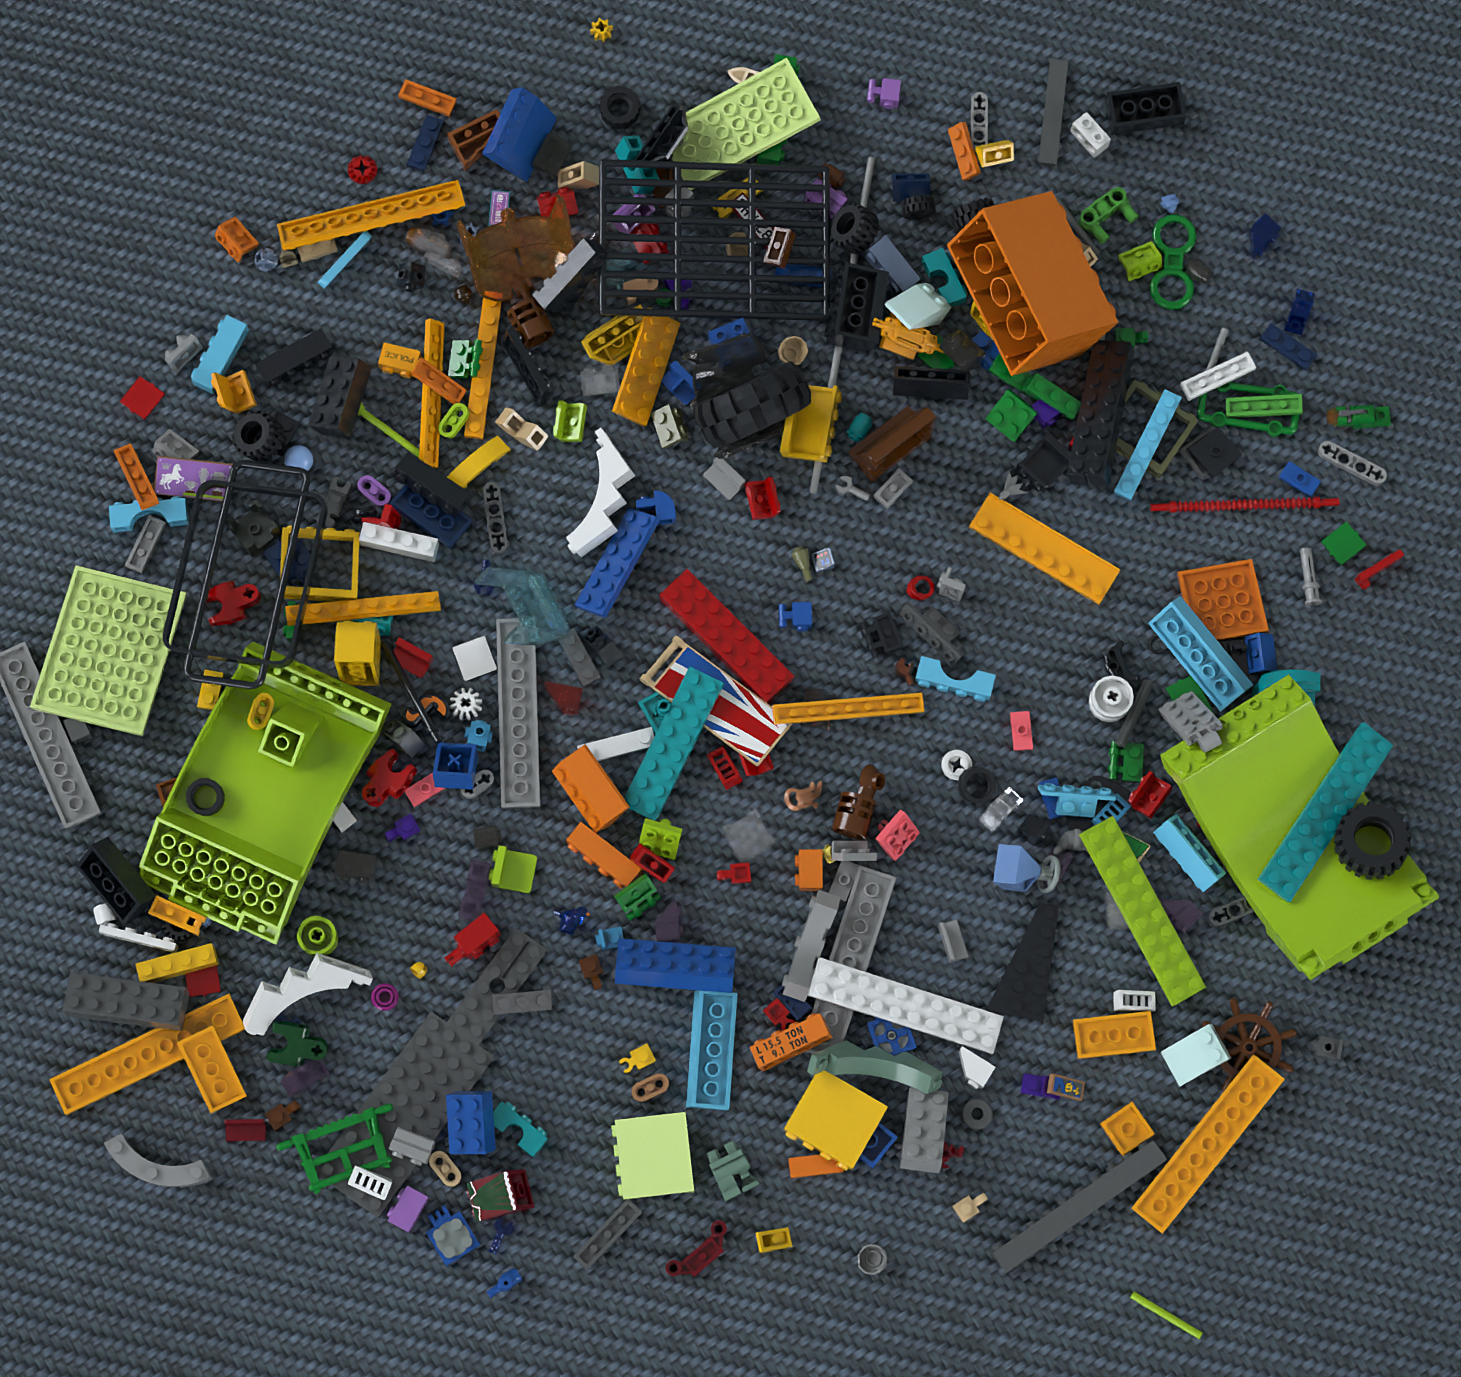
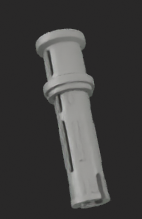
(1311, 586)

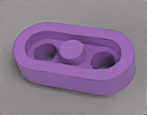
(374, 492)

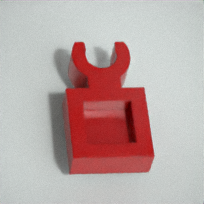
(777, 1013)

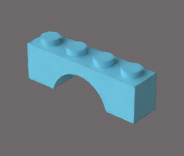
(125, 516)
(977, 686)

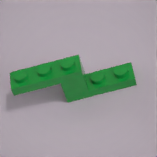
(1037, 388)

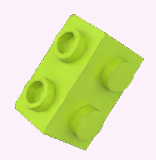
(569, 421)

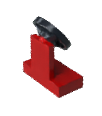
(389, 518)

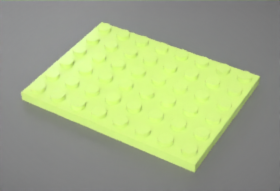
(107, 651)

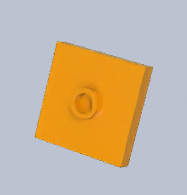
(1127, 1128)

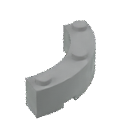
(810, 945)
(153, 1173)

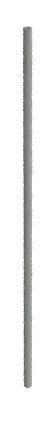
(837, 351)

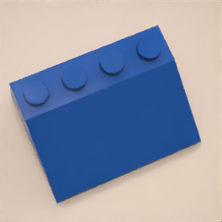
(519, 133)

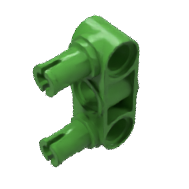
(1104, 208)

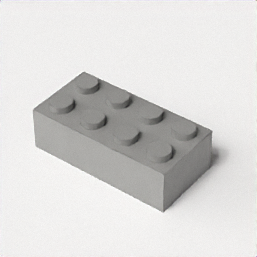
(924, 1130)

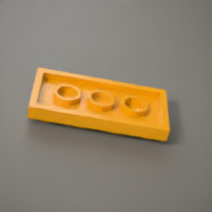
(1114, 1035)
(211, 1069)

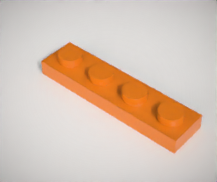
(136, 476)

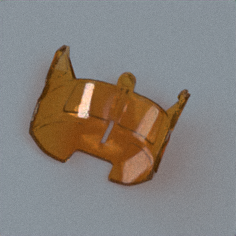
(540, 243)

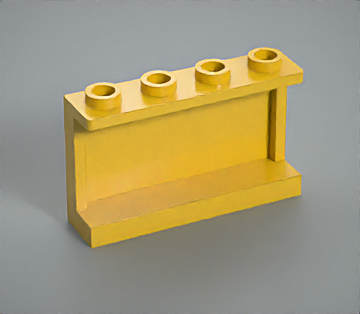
(810, 430)

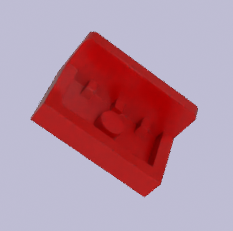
(547, 201)
(649, 247)
(763, 499)
(1149, 795)

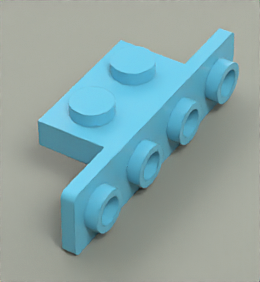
(1076, 801)

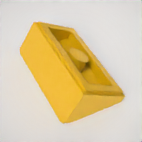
(995, 153)

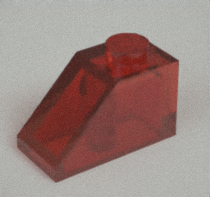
(565, 697)

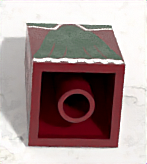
(500, 1195)

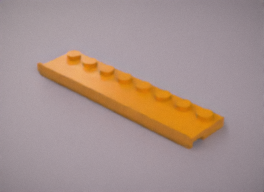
(1044, 548)

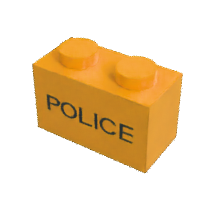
(398, 360)

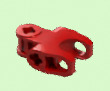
(233, 602)
(386, 782)

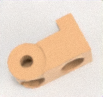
(639, 284)

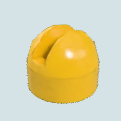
(419, 969)

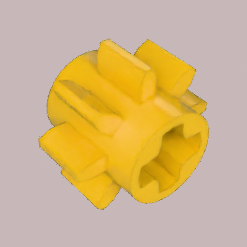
(601, 24)

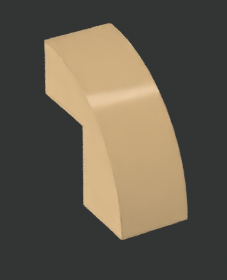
(523, 431)

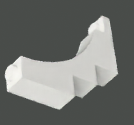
(612, 475)
(322, 975)

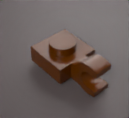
(591, 969)
(280, 1115)

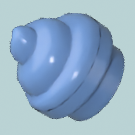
(1170, 202)

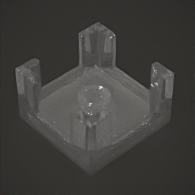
(748, 837)

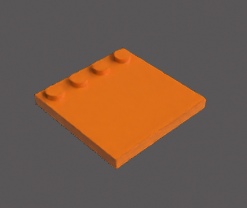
(1225, 599)

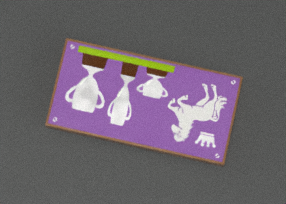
(184, 476)

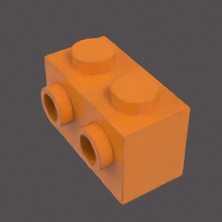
(810, 870)

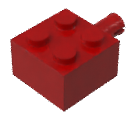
(474, 939)

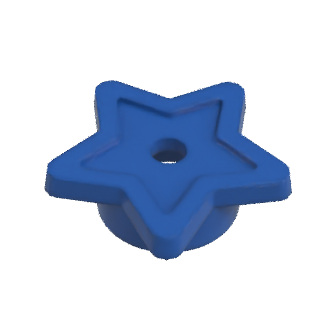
(443, 220)

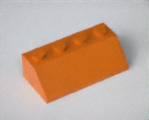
(590, 789)

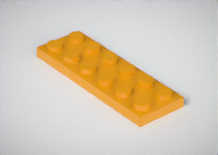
(646, 368)

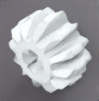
(464, 710)

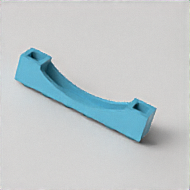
(1147, 445)

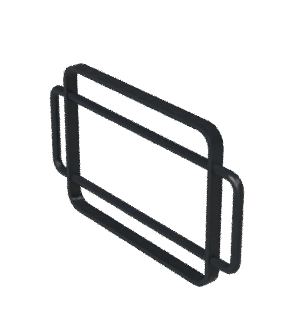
(229, 486)

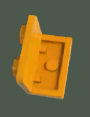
(233, 391)

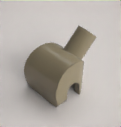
(287, 258)

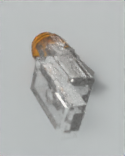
(436, 249)

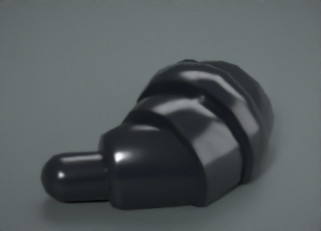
(1116, 665)

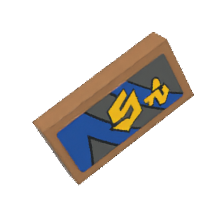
(1065, 1087)

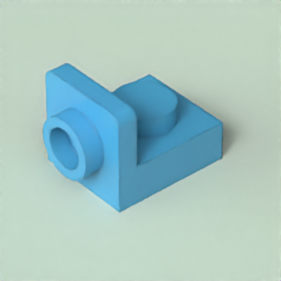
(609, 938)

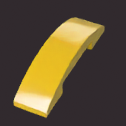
(478, 461)

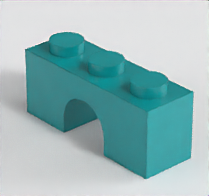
(628, 150)
(939, 264)
(533, 1137)

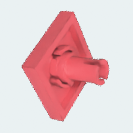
(897, 835)

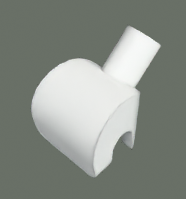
(103, 914)

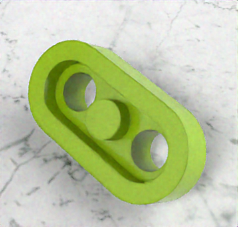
(453, 420)

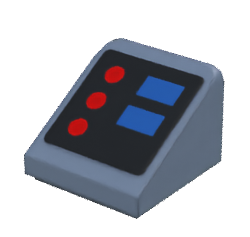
(823, 560)

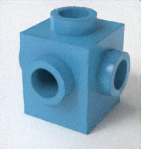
(478, 734)

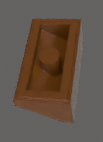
(780, 247)

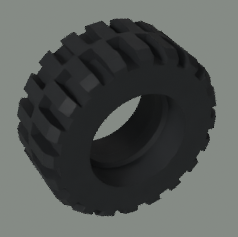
(1368, 864)

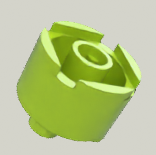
(307, 932)

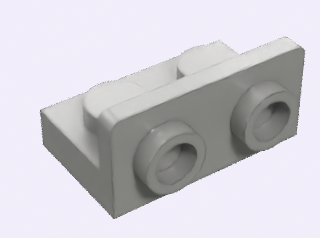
(174, 446)
(950, 588)
(852, 851)

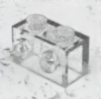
(599, 380)

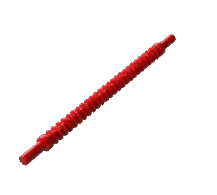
(1316, 502)

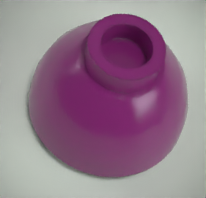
(384, 997)

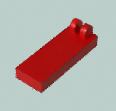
(1362, 578)

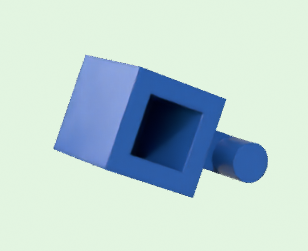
(800, 615)

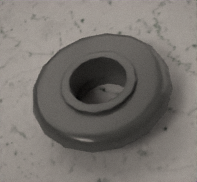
(984, 1107)

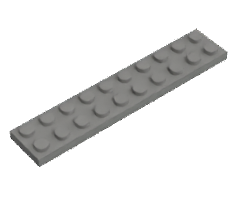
(517, 720)
(46, 740)
(855, 942)

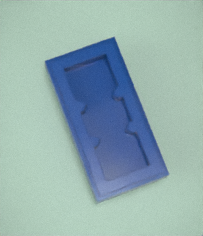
(1299, 479)

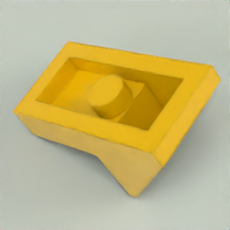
(773, 1240)

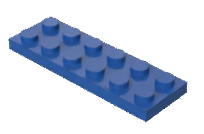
(617, 562)

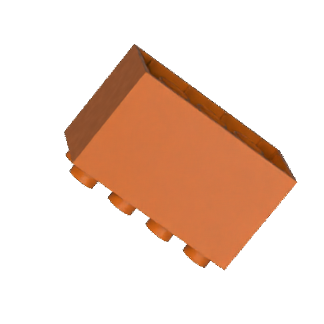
(1032, 282)

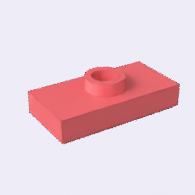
(1021, 731)
(422, 790)

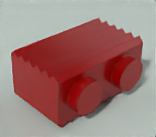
(652, 863)

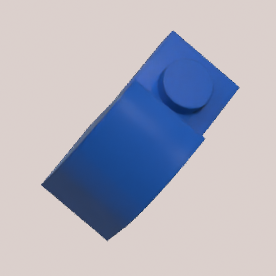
(661, 503)

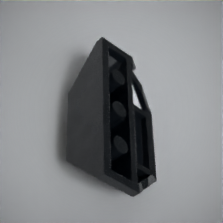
(666, 136)

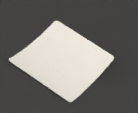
(474, 658)

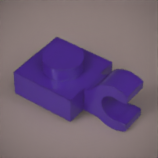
(405, 828)

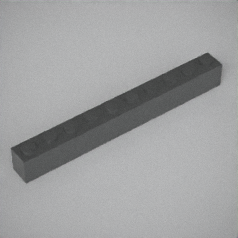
(1079, 1206)

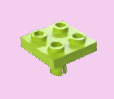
(661, 837)

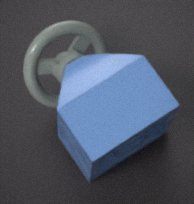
(1019, 870)

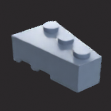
(886, 257)

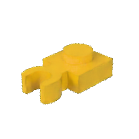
(640, 1057)

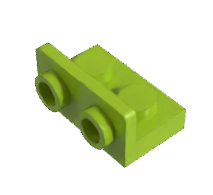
(1141, 260)

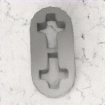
(480, 787)

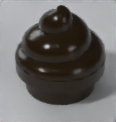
(463, 294)

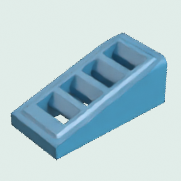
(1096, 819)

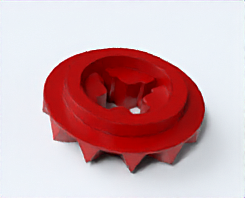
(369, 173)

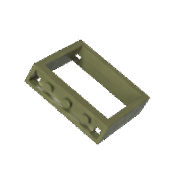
(1187, 417)

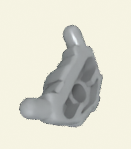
(1070, 840)

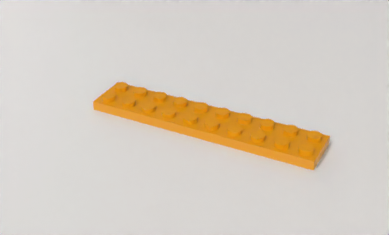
(370, 215)
(141, 1056)
(1207, 1143)

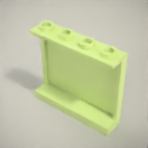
(653, 1156)

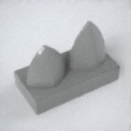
(187, 348)

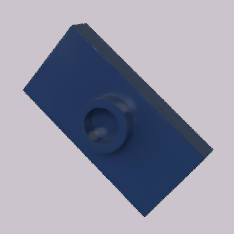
(796, 1007)

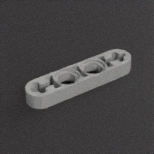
(979, 127)
(1351, 465)

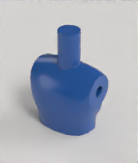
(509, 1278)

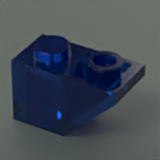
(1262, 233)
(1299, 311)

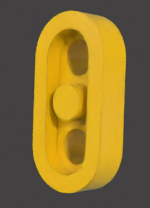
(260, 713)

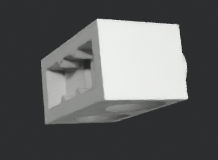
(1090, 135)

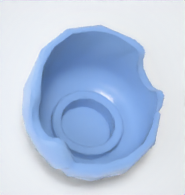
(299, 457)

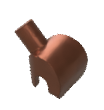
(904, 671)

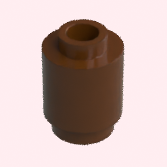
(836, 176)

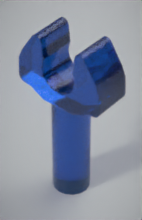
(486, 563)
(500, 1235)

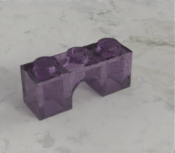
(475, 890)

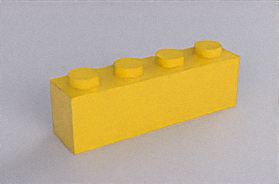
(177, 964)

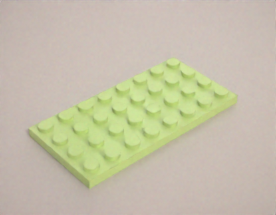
(745, 120)

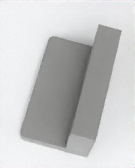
(724, 478)
(952, 941)

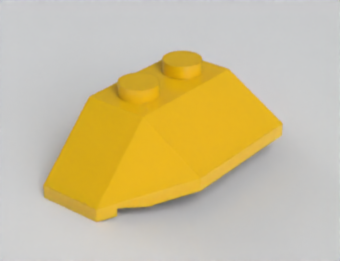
(613, 339)

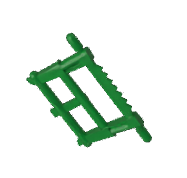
(300, 1142)

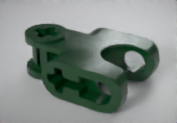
(299, 1044)

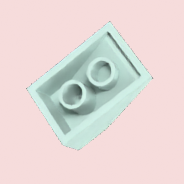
(919, 306)
(1195, 1054)

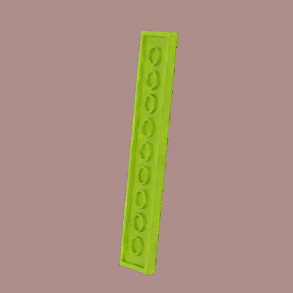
(1142, 911)

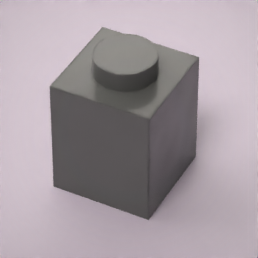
(77, 730)

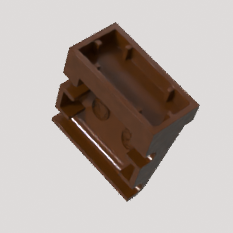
(893, 441)

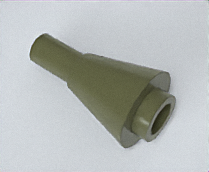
(801, 557)

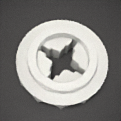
(953, 756)

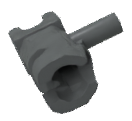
(335, 501)

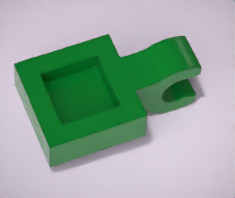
(1129, 335)

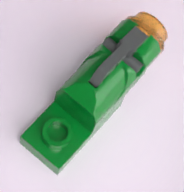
(1359, 416)

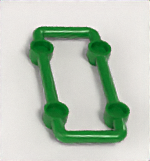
(1219, 419)

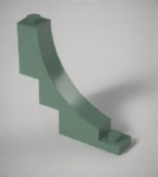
(850, 1059)

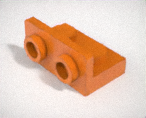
(235, 238)

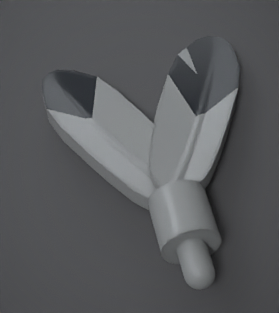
(1012, 488)

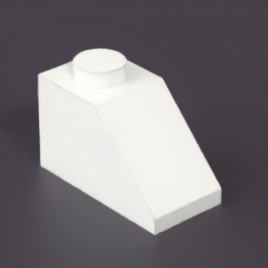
(975, 1068)

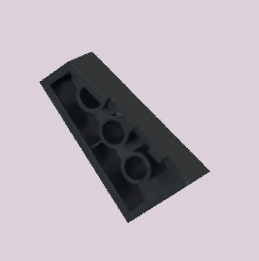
(571, 277)

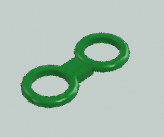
(1173, 262)

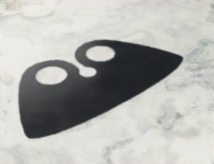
(1084, 823)

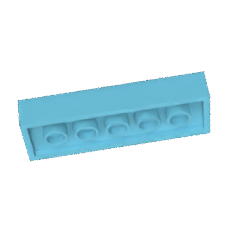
(1200, 653)
(711, 1050)

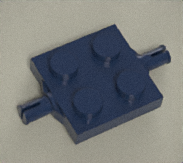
(299, 563)

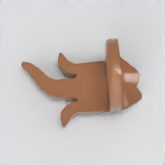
(804, 797)

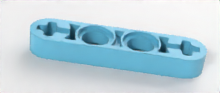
(344, 259)

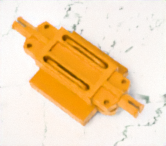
(905, 342)

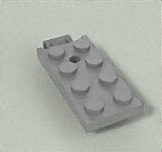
(1192, 721)

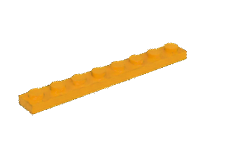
(481, 384)
(430, 399)
(365, 608)
(847, 708)

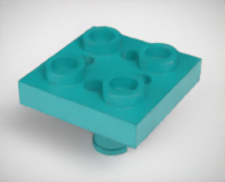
(650, 706)

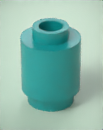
(859, 427)

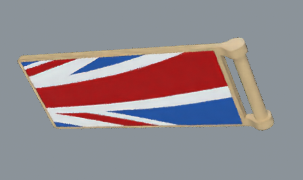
(737, 715)

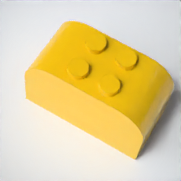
(358, 653)

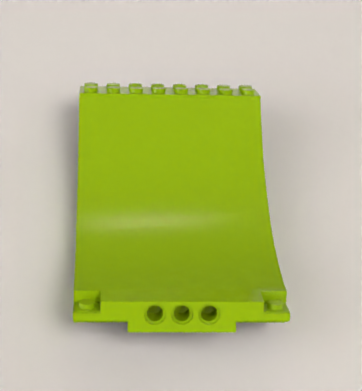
(278, 793)
(1247, 802)

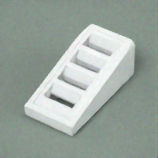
(1118, 1001)
(387, 1182)

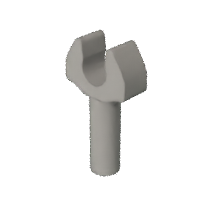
(851, 489)

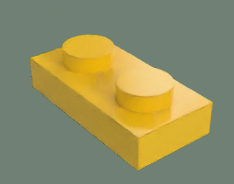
(209, 693)

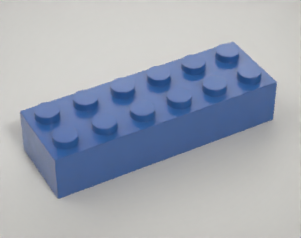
(675, 965)

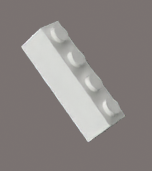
(399, 542)

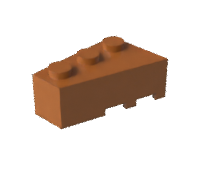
(472, 138)

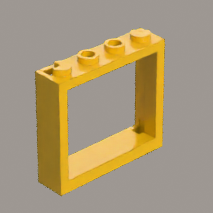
(324, 594)

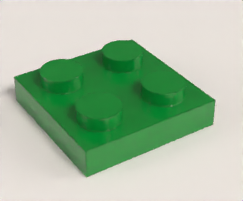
(1011, 415)

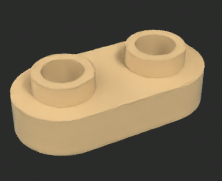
(445, 1169)

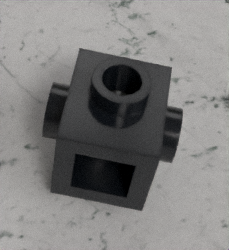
(411, 276)

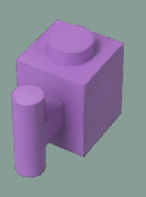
(888, 92)

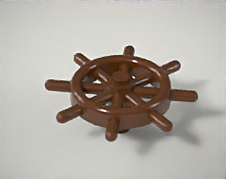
(1249, 1045)

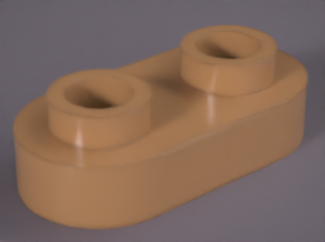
(650, 1088)

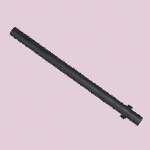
(431, 729)

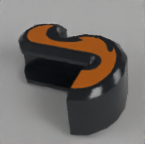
(429, 701)

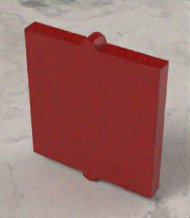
(142, 397)
(203, 981)

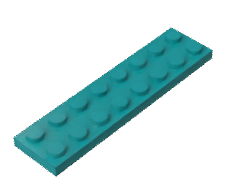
(673, 743)

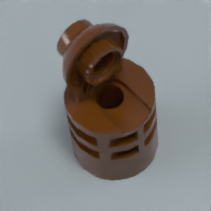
(529, 316)
(856, 809)

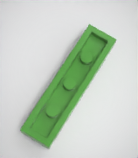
(1264, 406)

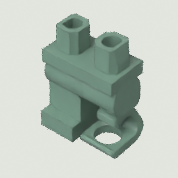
(727, 1167)

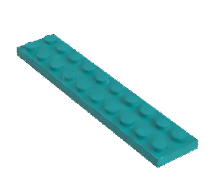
(1324, 811)

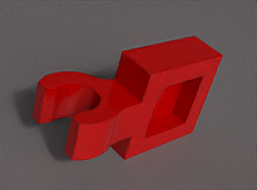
(738, 873)

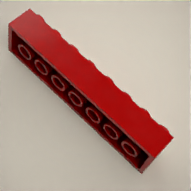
(726, 637)

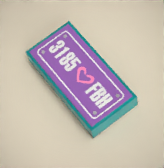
(499, 201)

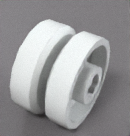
(1105, 708)

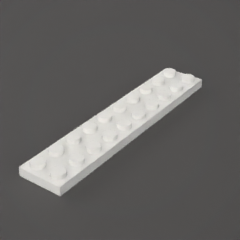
(905, 1005)

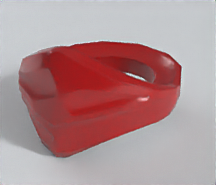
(912, 592)

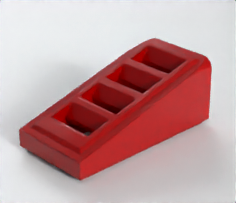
(730, 778)

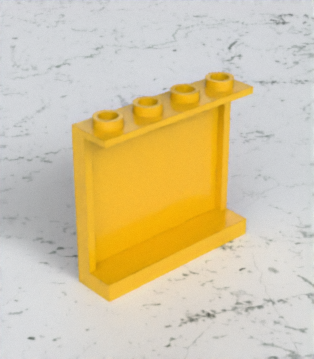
(835, 1119)

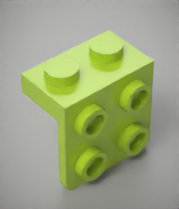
(512, 870)

